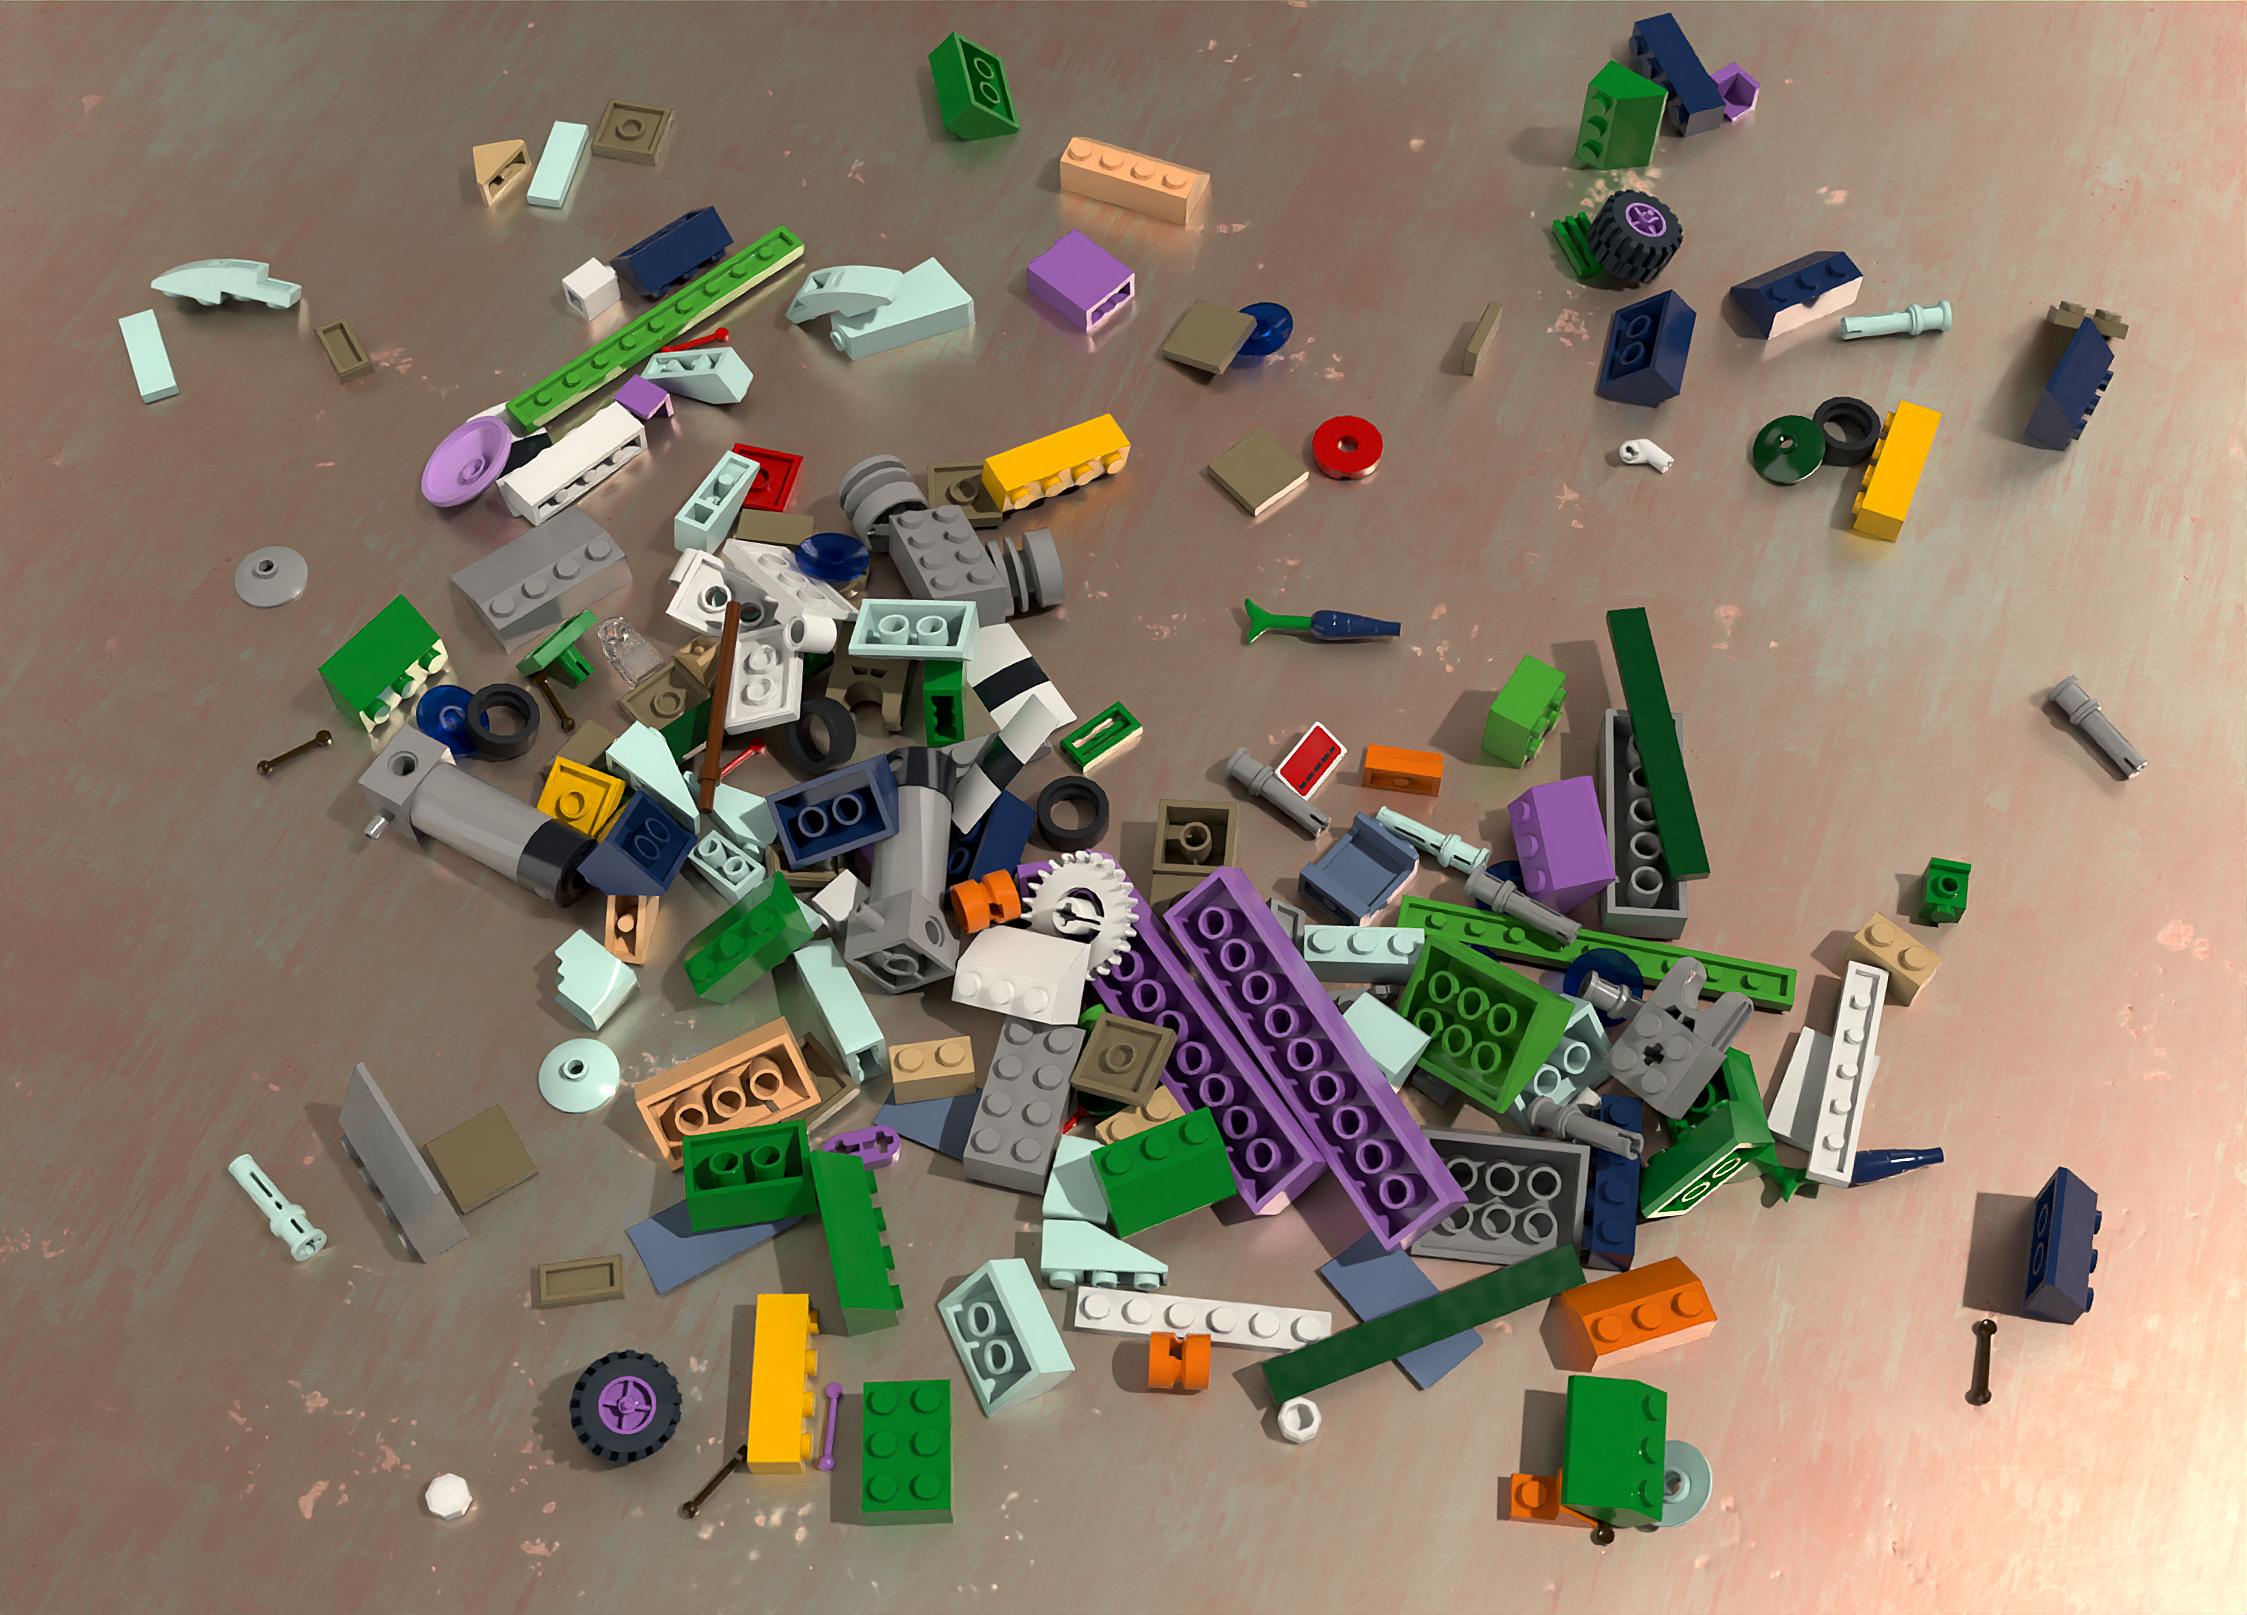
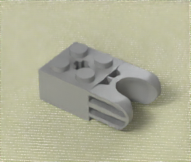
(1675, 1046)

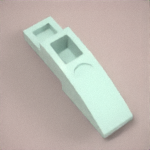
(218, 279)
(845, 289)
(735, 872)

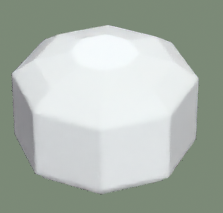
(1299, 1419)
(448, 1497)

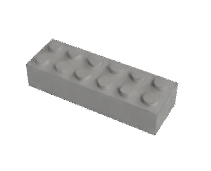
(1641, 897)

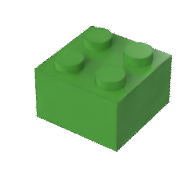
(1524, 712)

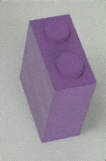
(1080, 280)

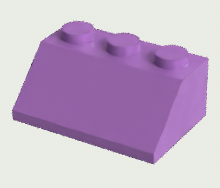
(1561, 843)

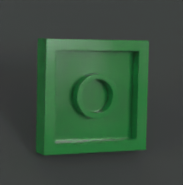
(560, 648)

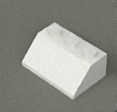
(1023, 974)

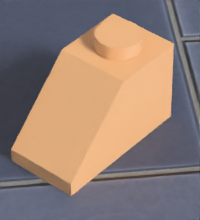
(630, 926)

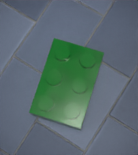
(908, 1453)

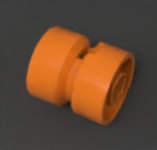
(985, 901)
(1179, 1360)

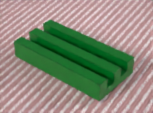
(1579, 230)
(1077, 755)

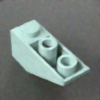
(1089, 1255)

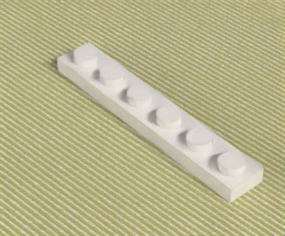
(1847, 1075)
(1229, 1323)

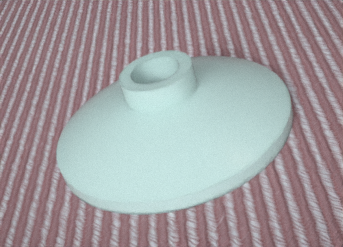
(584, 1090)
(1689, 1466)

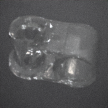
(629, 651)

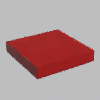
(775, 479)

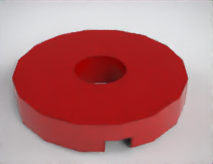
(1347, 431)

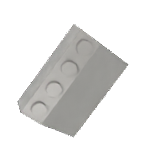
(543, 577)
(397, 1169)
(1520, 1193)

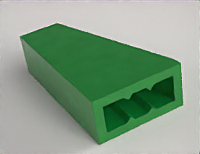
(945, 702)

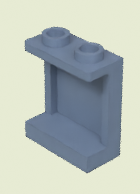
(1360, 873)

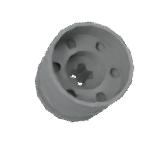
(873, 493)
(1029, 570)

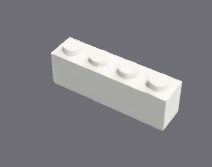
(575, 463)

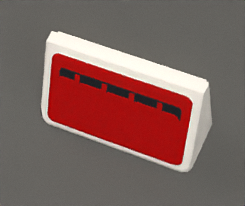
(1310, 761)

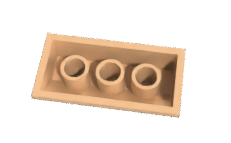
(1131, 179)
(713, 1092)

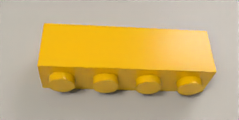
(1055, 463)
(1897, 470)
(781, 1384)

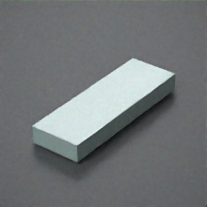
(557, 164)
(148, 356)

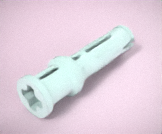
(1913, 320)
(1448, 849)
(286, 1219)

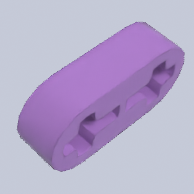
(863, 1144)

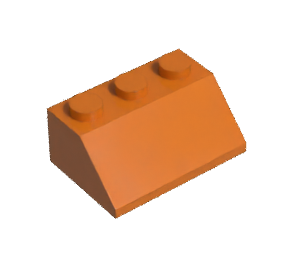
(1638, 1313)

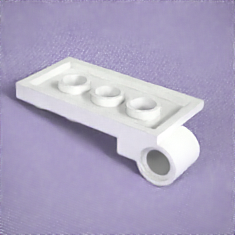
(698, 576)
(805, 603)

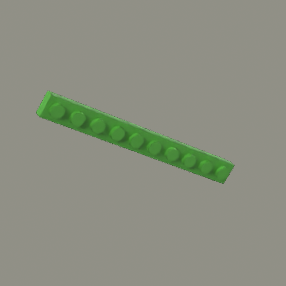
(654, 329)
(1512, 938)

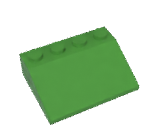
(1483, 1020)

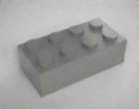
(946, 561)
(1024, 1105)

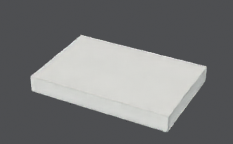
(764, 682)
(1798, 1097)

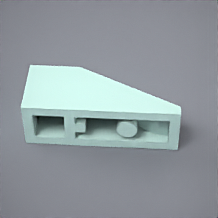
(701, 374)
(714, 505)
(646, 763)
(740, 817)

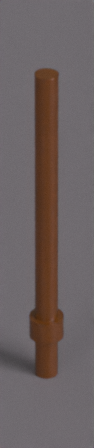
(709, 772)

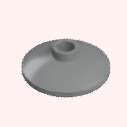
(272, 588)

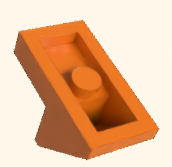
(1539, 1499)

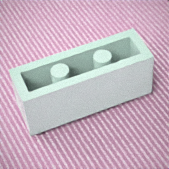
(1362, 953)

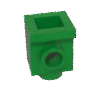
(1944, 890)

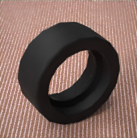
(1860, 415)
(508, 696)
(840, 730)
(1073, 788)

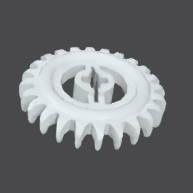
(1107, 883)

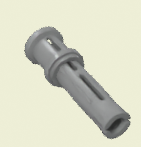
(2087, 714)
(1262, 782)
(1505, 898)
(1613, 999)
(1570, 1124)

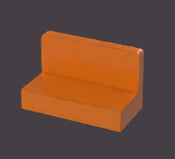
(1403, 770)

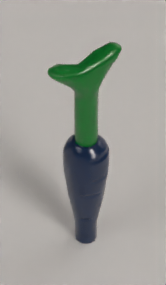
(1322, 624)
(1867, 1168)

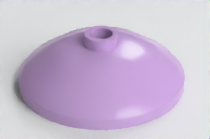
(467, 462)

